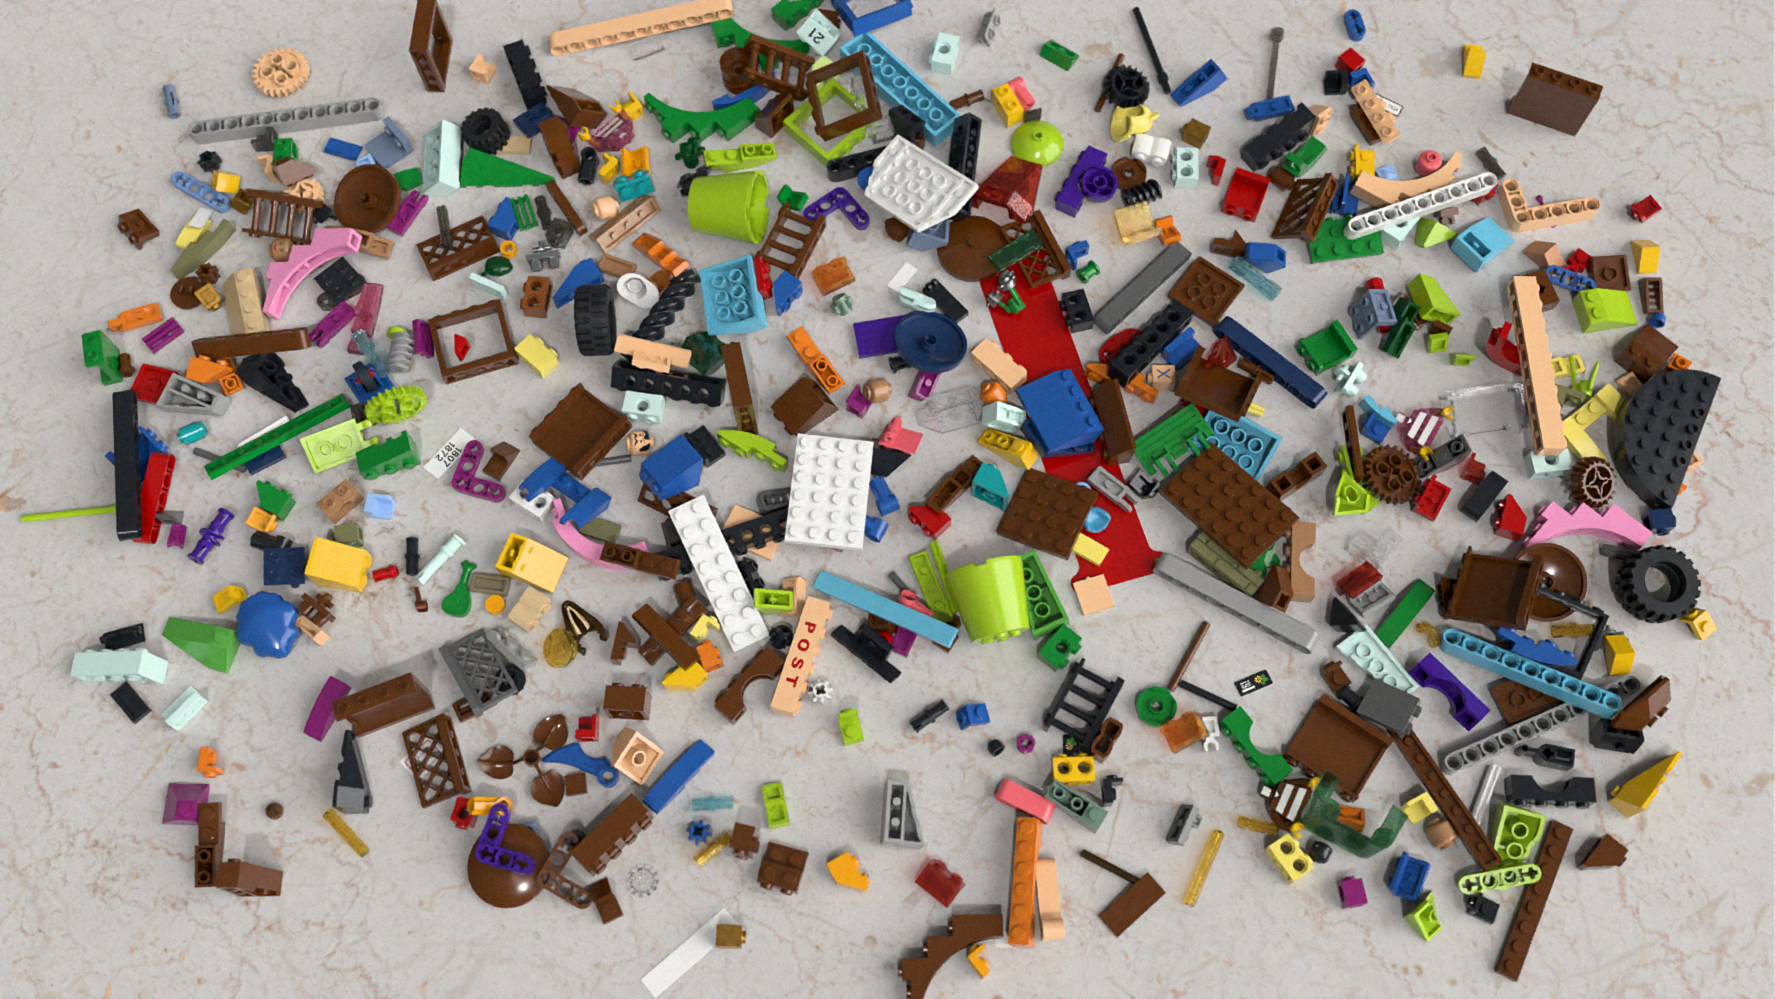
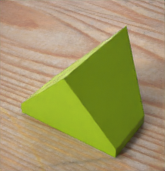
(1431, 233)
(1350, 497)
(1424, 918)

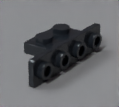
(869, 648)

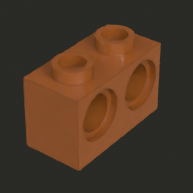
(540, 297)

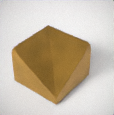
(242, 202)

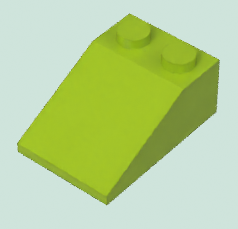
(1603, 310)

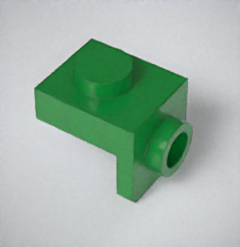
(796, 199)

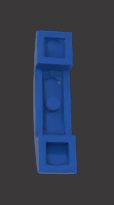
(755, 94)

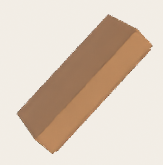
(615, 266)

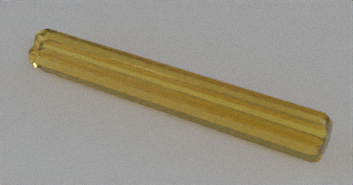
(1204, 868)

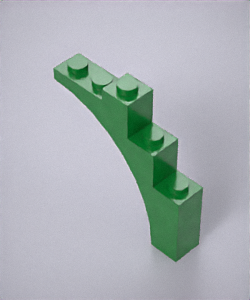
(729, 32)
(726, 121)

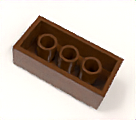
(612, 835)

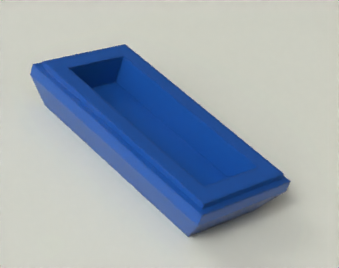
(342, 149)

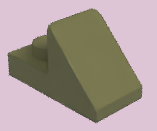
(1569, 396)

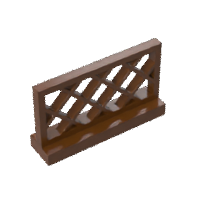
(1316, 210)
(1050, 246)
(462, 257)
(451, 752)

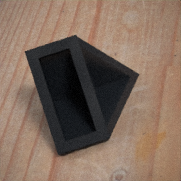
(886, 459)

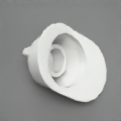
(638, 290)

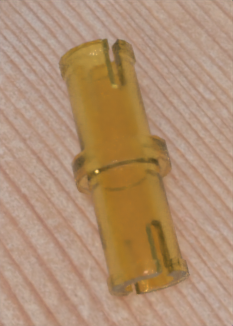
(1571, 630)
(712, 849)

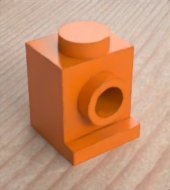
(709, 656)

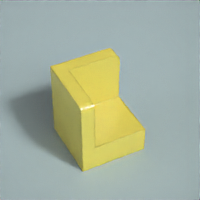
(1419, 808)

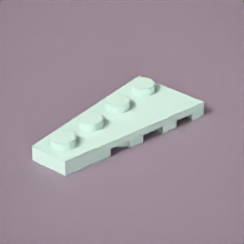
(1376, 660)

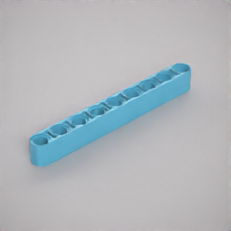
(1538, 671)

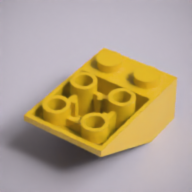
(531, 563)

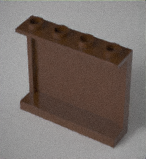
(1555, 99)
(1217, 389)
(580, 431)
(1495, 590)
(384, 704)
(1340, 743)

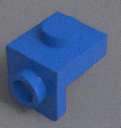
(1076, 251)
(972, 716)

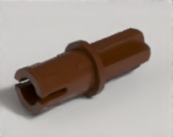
(967, 100)
(1253, 369)

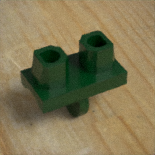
(690, 152)

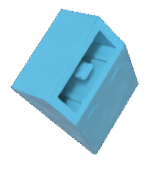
(1481, 243)

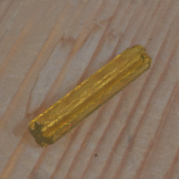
(346, 833)

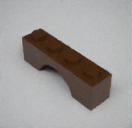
(765, 666)

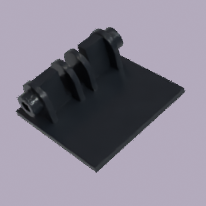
(686, 179)
(339, 280)

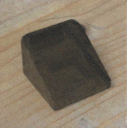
(1032, 115)

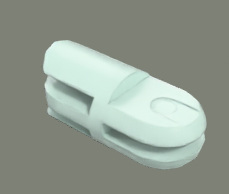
(915, 300)

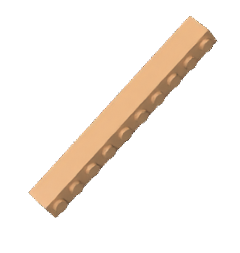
(1536, 366)

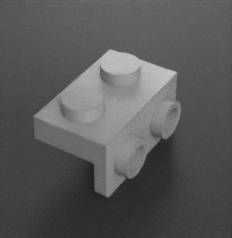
(1372, 599)

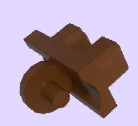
(310, 604)

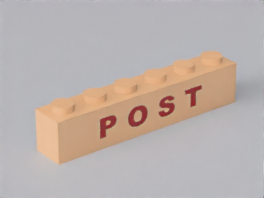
(801, 657)

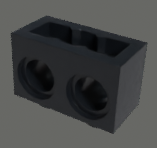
(1081, 310)

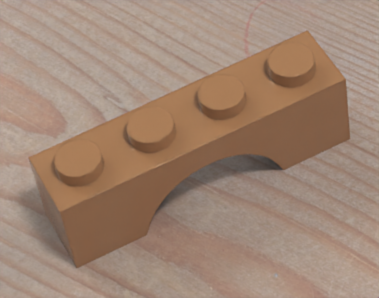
(1300, 537)

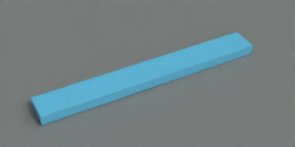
(885, 609)

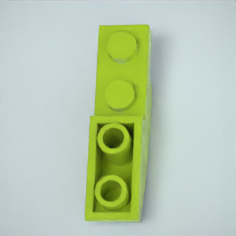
(743, 158)
(749, 444)

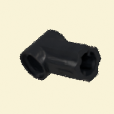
(588, 166)
(262, 540)

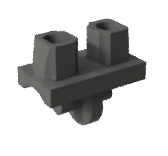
(536, 259)

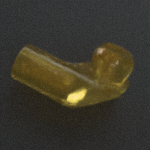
(1430, 631)

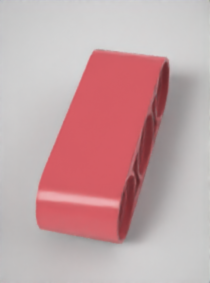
(1024, 801)

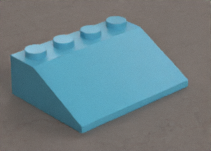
(732, 297)
(1242, 441)

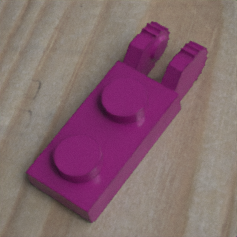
(407, 213)
(332, 324)

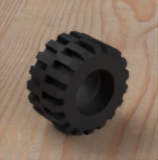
(483, 121)

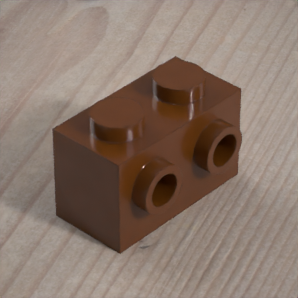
(744, 841)

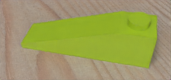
(1513, 836)

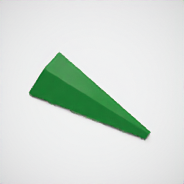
(486, 170)

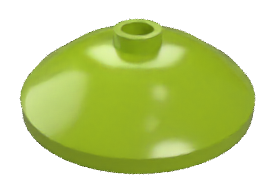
(1037, 150)

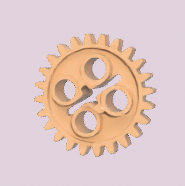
(281, 72)

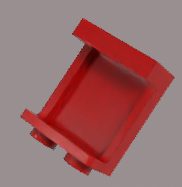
(1245, 195)

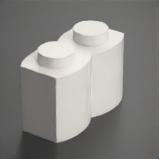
(1151, 150)

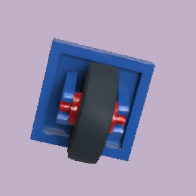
(366, 382)

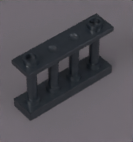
(1103, 704)

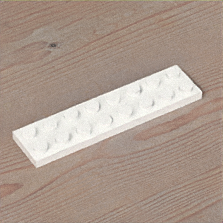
(718, 573)

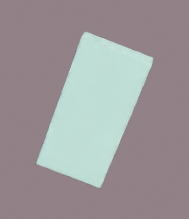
(488, 286)

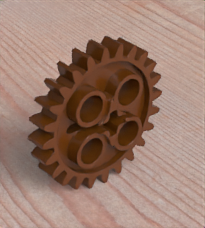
(1391, 474)

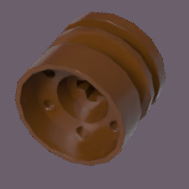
(732, 65)

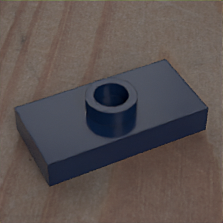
(265, 460)

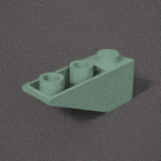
(1076, 806)

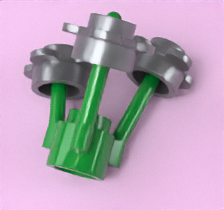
(1006, 282)

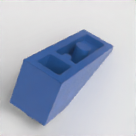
(1199, 84)
(582, 274)

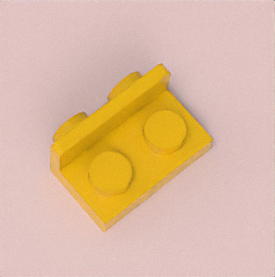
(1361, 161)

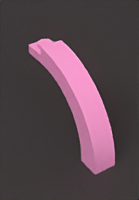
(579, 544)

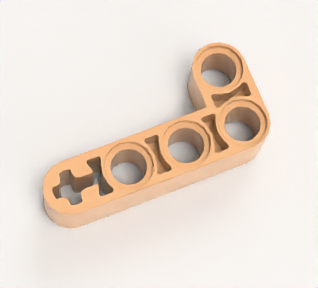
(1048, 901)

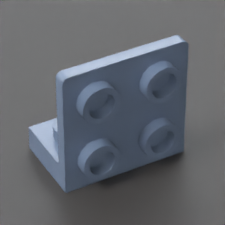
(390, 145)
(1372, 310)

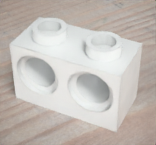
(530, 508)

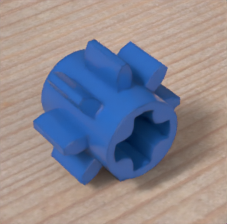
(704, 831)

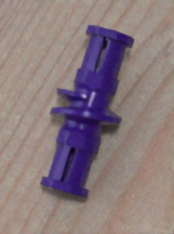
(210, 536)

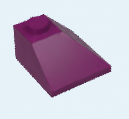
(182, 803)

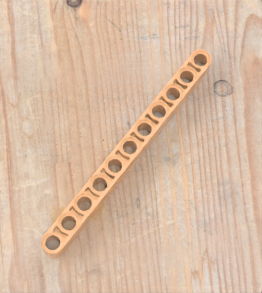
(639, 25)

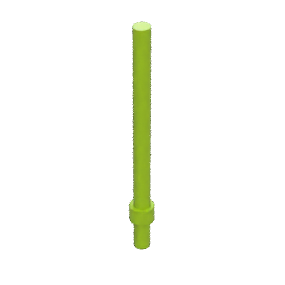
(69, 513)

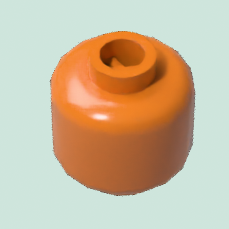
(992, 393)

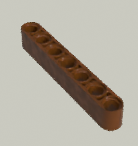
(252, 343)

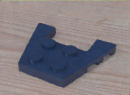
(1031, 434)

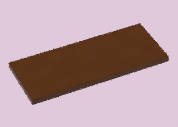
(1132, 904)

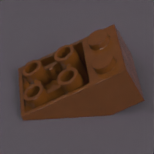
(577, 107)

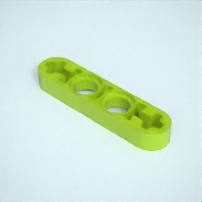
(1498, 875)

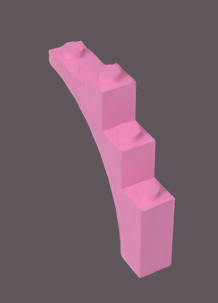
(303, 259)
(1608, 524)

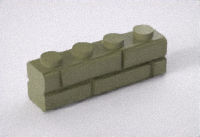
(1224, 566)

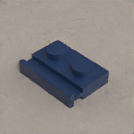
(529, 120)

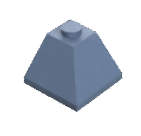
(930, 238)

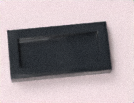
(130, 702)

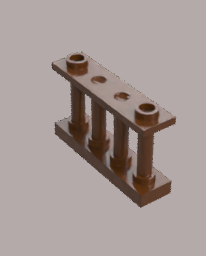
(783, 54)
(275, 200)
(809, 241)

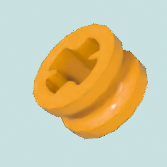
(507, 245)

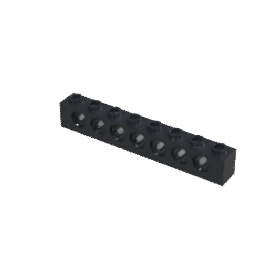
(736, 534)

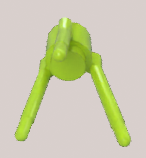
(1584, 385)

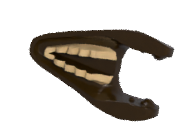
(580, 623)

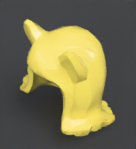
(1131, 122)

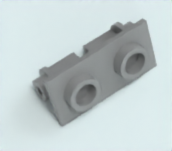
(989, 27)

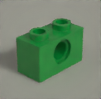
(1063, 637)

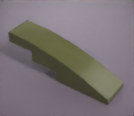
(199, 253)

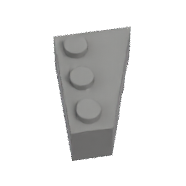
(191, 398)
(899, 818)

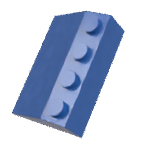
(1060, 411)

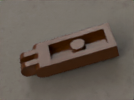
(1364, 124)

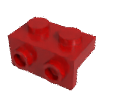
(762, 278)
(1432, 498)

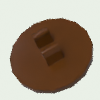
(183, 293)

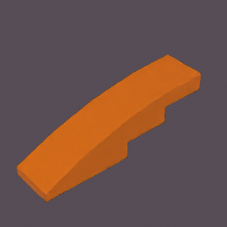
(660, 254)

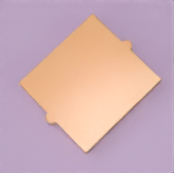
(1093, 594)

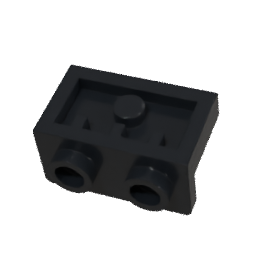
(705, 445)

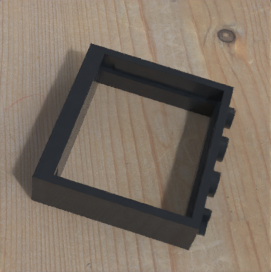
(1578, 606)

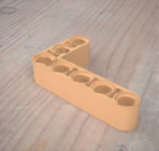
(1547, 215)

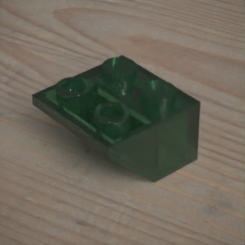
(706, 352)

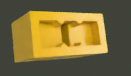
(1074, 776)

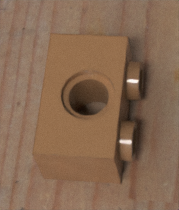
(340, 501)

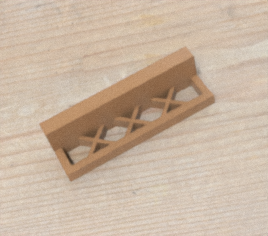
(625, 223)

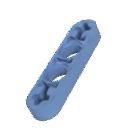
(201, 192)

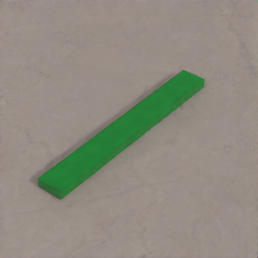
(276, 436)

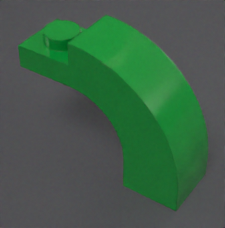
(1305, 158)

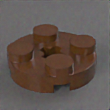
(1129, 165)

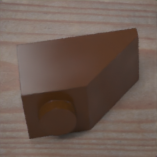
(1604, 854)

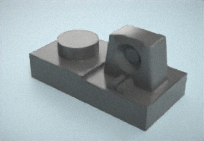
(1184, 821)

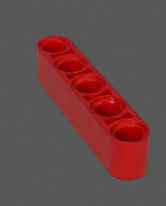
(155, 494)

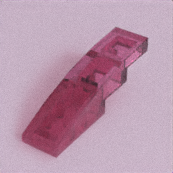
(366, 313)

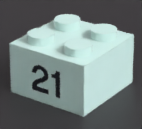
(818, 32)

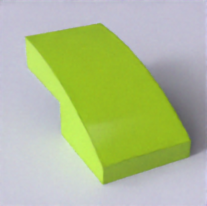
(775, 805)

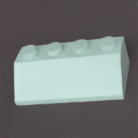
(441, 160)

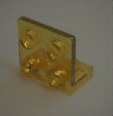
(1136, 223)

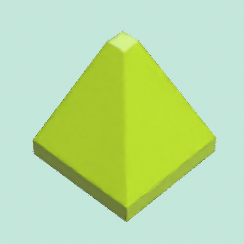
(1460, 359)

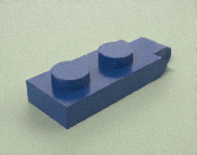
(1270, 108)

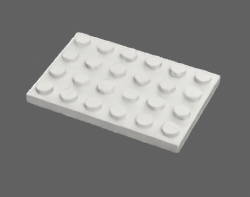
(829, 492)

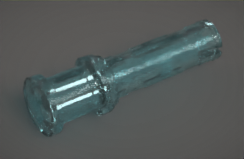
(366, 348)

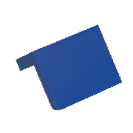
(1359, 75)

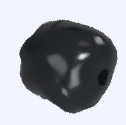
(1320, 852)

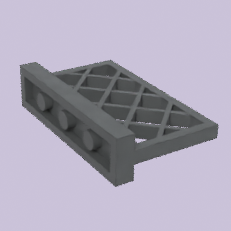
(465, 683)

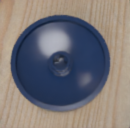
(930, 342)

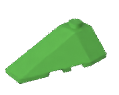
(205, 642)

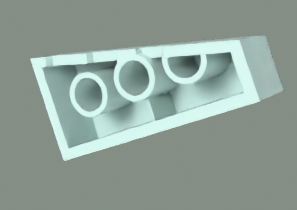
(119, 666)

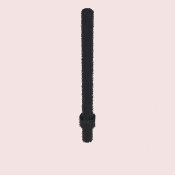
(1162, 76)

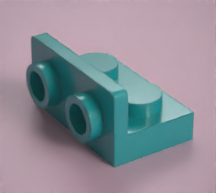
(633, 185)

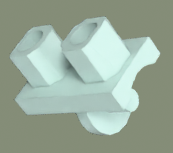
(1346, 376)

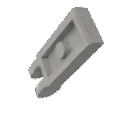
(1112, 488)
(511, 648)

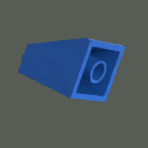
(672, 469)

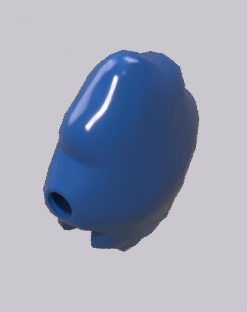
(267, 625)

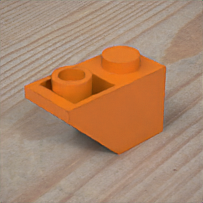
(206, 371)

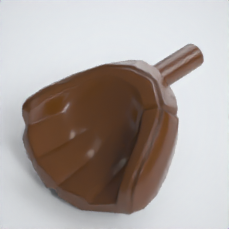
(896, 229)

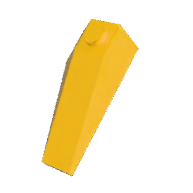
(1639, 791)

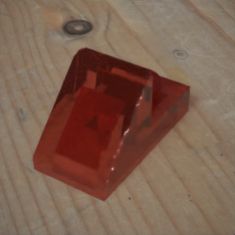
(1221, 354)

